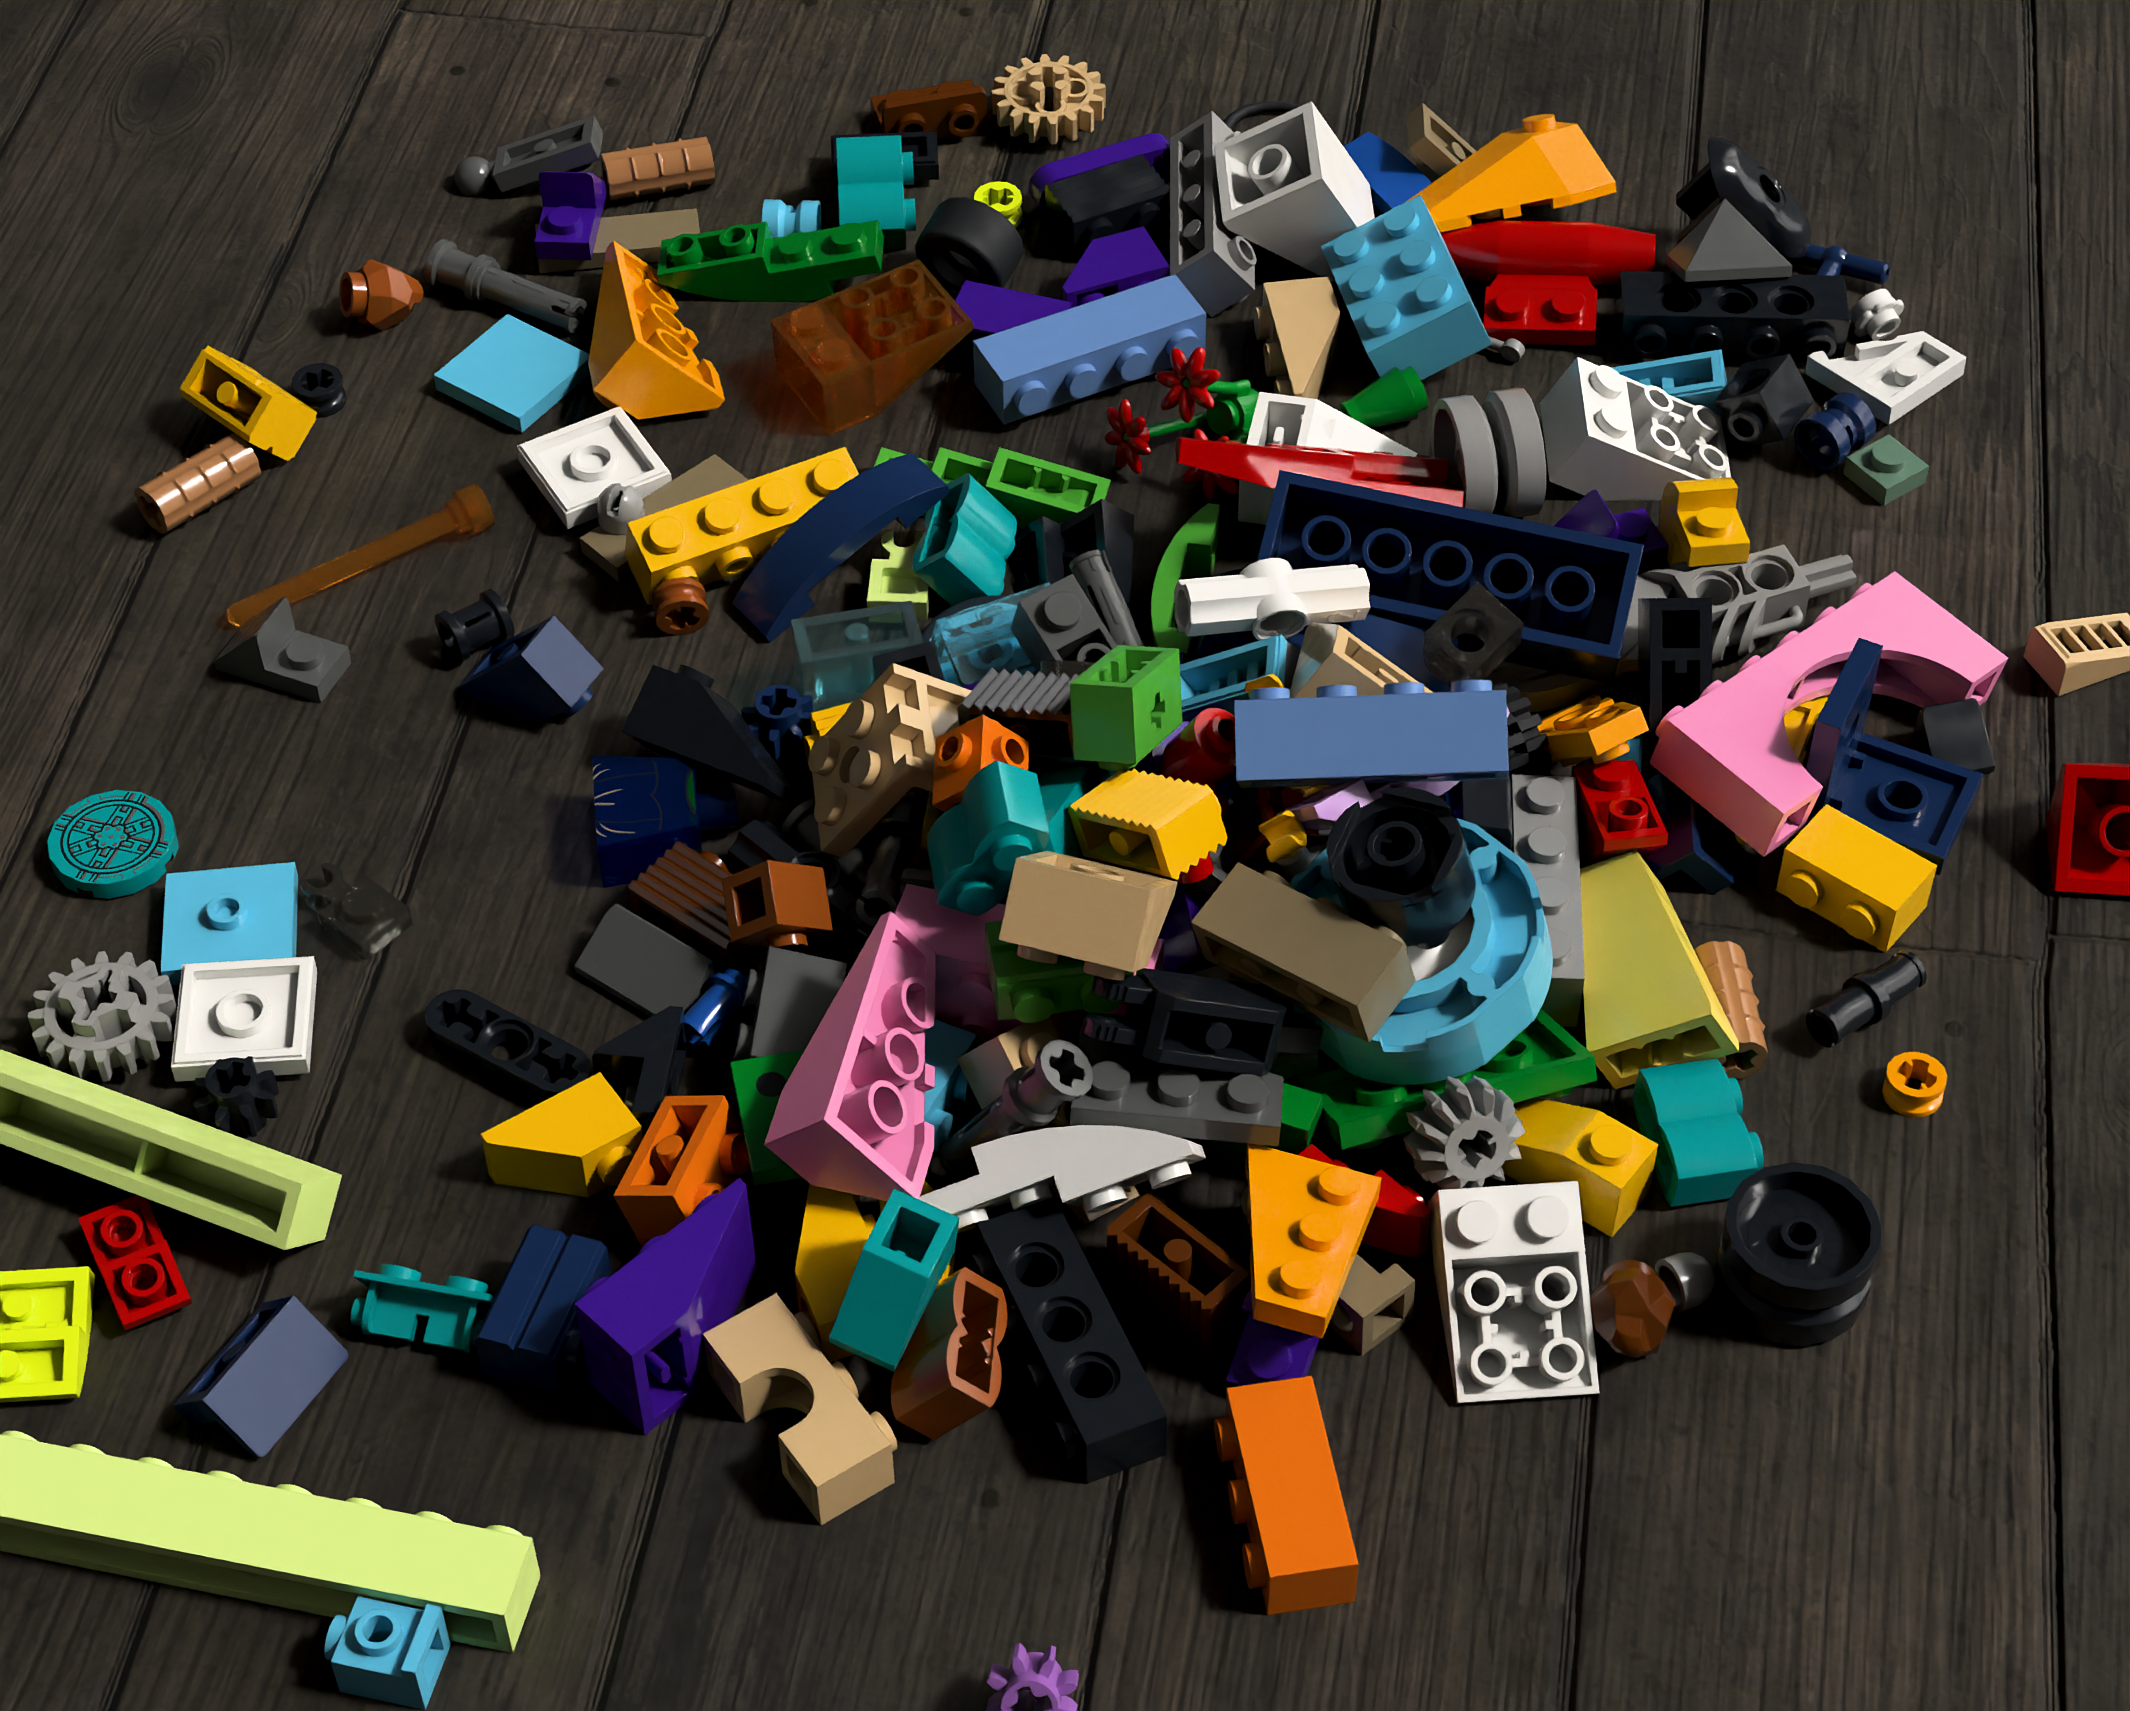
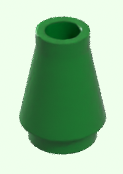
(1388, 400)

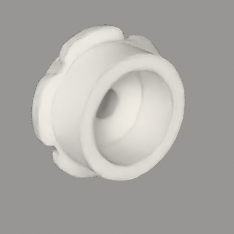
(1876, 314)

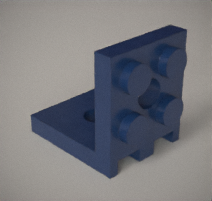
(1866, 771)

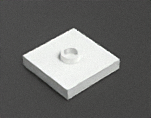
(587, 457)
(245, 1011)

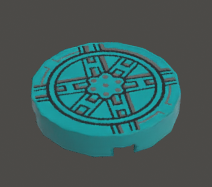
(112, 843)

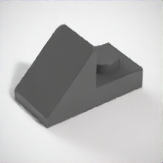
(283, 658)

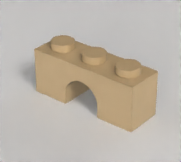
(774, 1361)

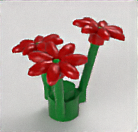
(1226, 414)

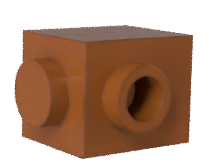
(777, 905)

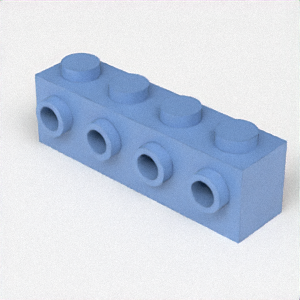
(1087, 348)
(1371, 737)

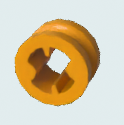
(1911, 1101)

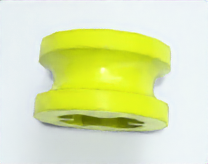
(1003, 198)

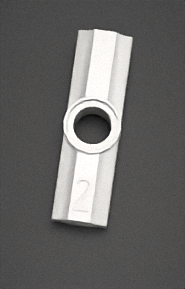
(1271, 599)

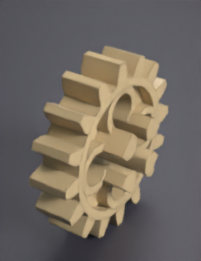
(1021, 99)

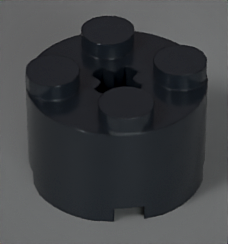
(1403, 865)

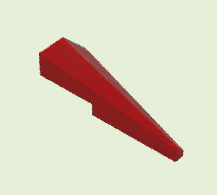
(1404, 475)

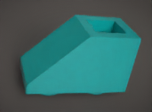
(894, 1279)

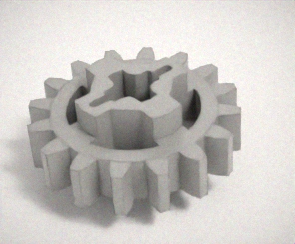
(103, 1016)

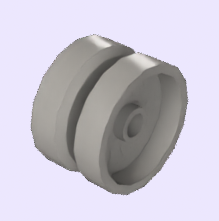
(1492, 451)

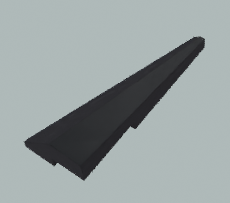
(1047, 547)

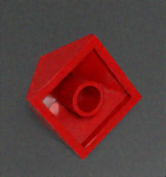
(2090, 829)

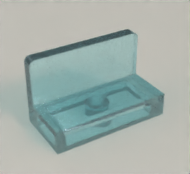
(982, 639)

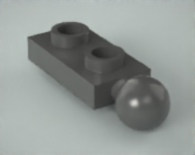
(519, 163)

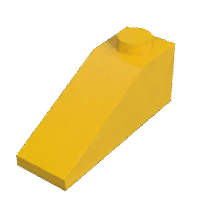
(1587, 1147)

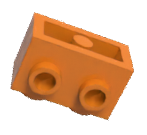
(684, 1157)

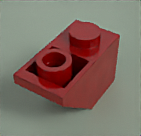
(1615, 812)

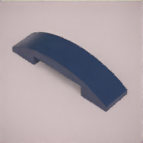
(830, 535)

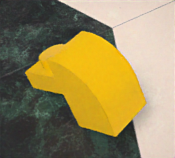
(1703, 522)

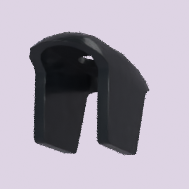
(1751, 192)

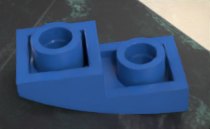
(1389, 172)

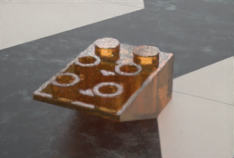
(866, 344)

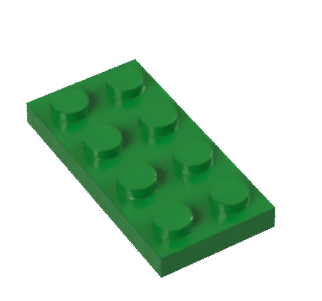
(1534, 1064)

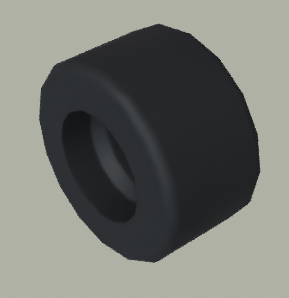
(970, 244)

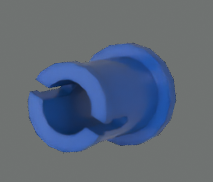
(715, 1009)

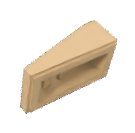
(2065, 672)

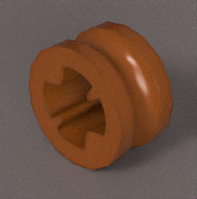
(680, 606)

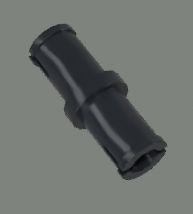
(1866, 998)

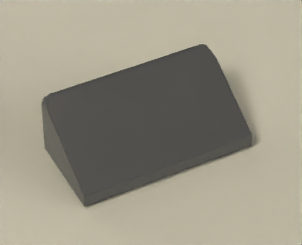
(643, 964)

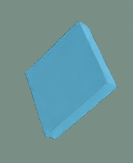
(513, 373)

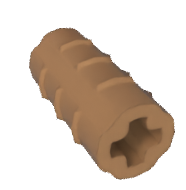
(657, 168)
(197, 483)
(1731, 981)

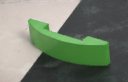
(1187, 557)

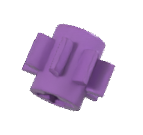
(1039, 1673)

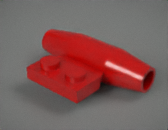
(1546, 274)

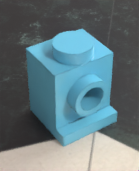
(388, 1651)

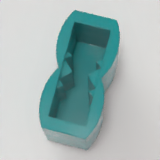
(872, 185)
(965, 543)
(978, 840)
(1698, 1130)

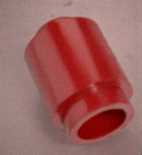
(1202, 749)

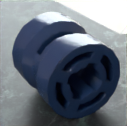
(1843, 426)

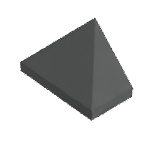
(1726, 249)

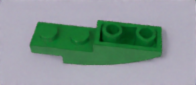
(754, 267)

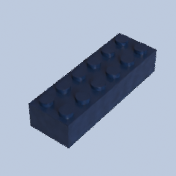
(1427, 554)

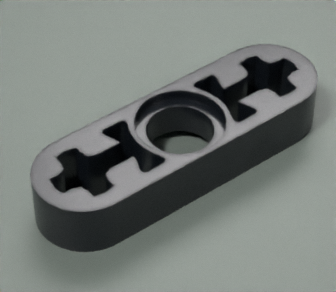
(496, 1026)

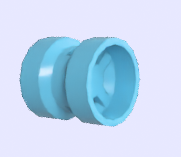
(784, 220)

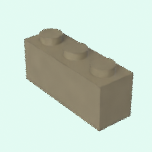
(1305, 950)

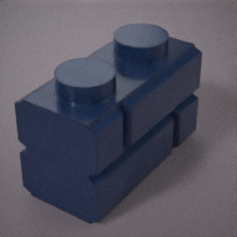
(533, 1319)

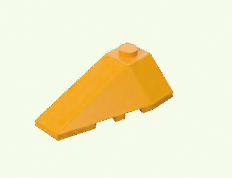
(1520, 167)
(641, 350)

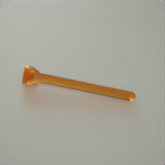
(463, 513)

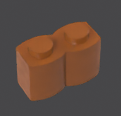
(952, 1357)

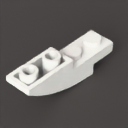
(1083, 1160)

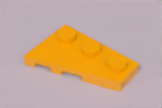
(1592, 730)
(1303, 1235)

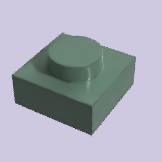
(1886, 470)

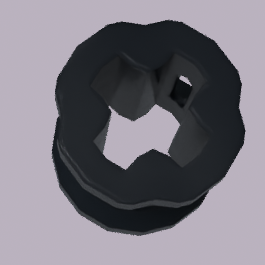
(474, 625)

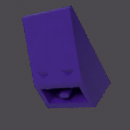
(650, 1316)

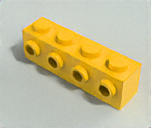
(730, 527)

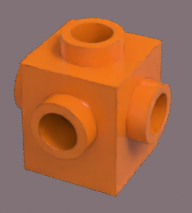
(967, 751)

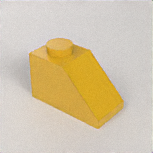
(566, 1143)

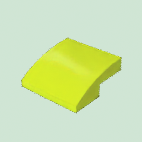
(44, 1332)

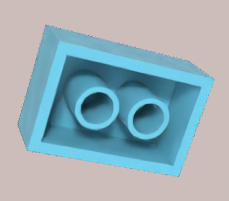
(1405, 292)

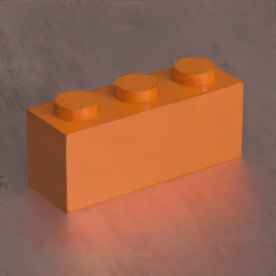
(1287, 1496)

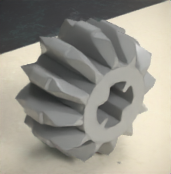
(1463, 1134)

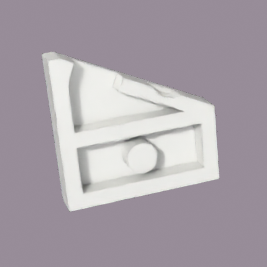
(1891, 373)

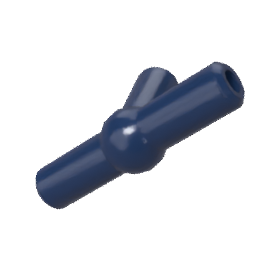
(1838, 262)

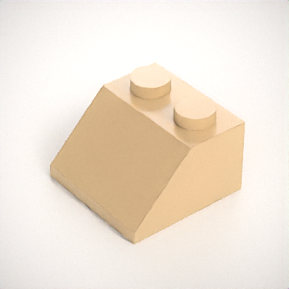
(1085, 913)

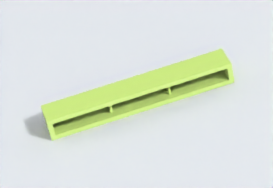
(164, 1155)
(260, 1540)

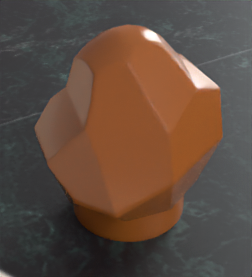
(378, 295)

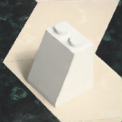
(1291, 187)

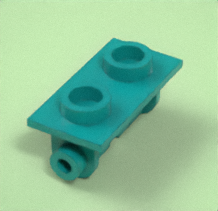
(399, 1298)

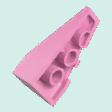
(859, 1089)

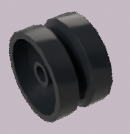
(1797, 1253)

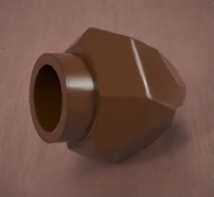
(1631, 1308)

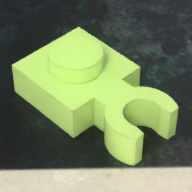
(894, 579)

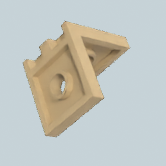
(879, 753)

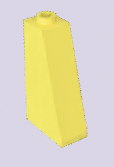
(1642, 977)

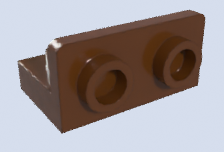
(950, 109)

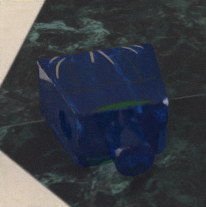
(647, 808)

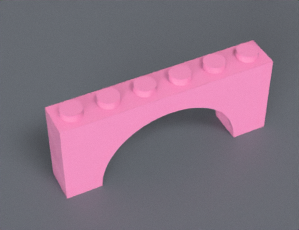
(1733, 740)

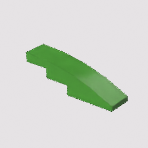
(1020, 482)

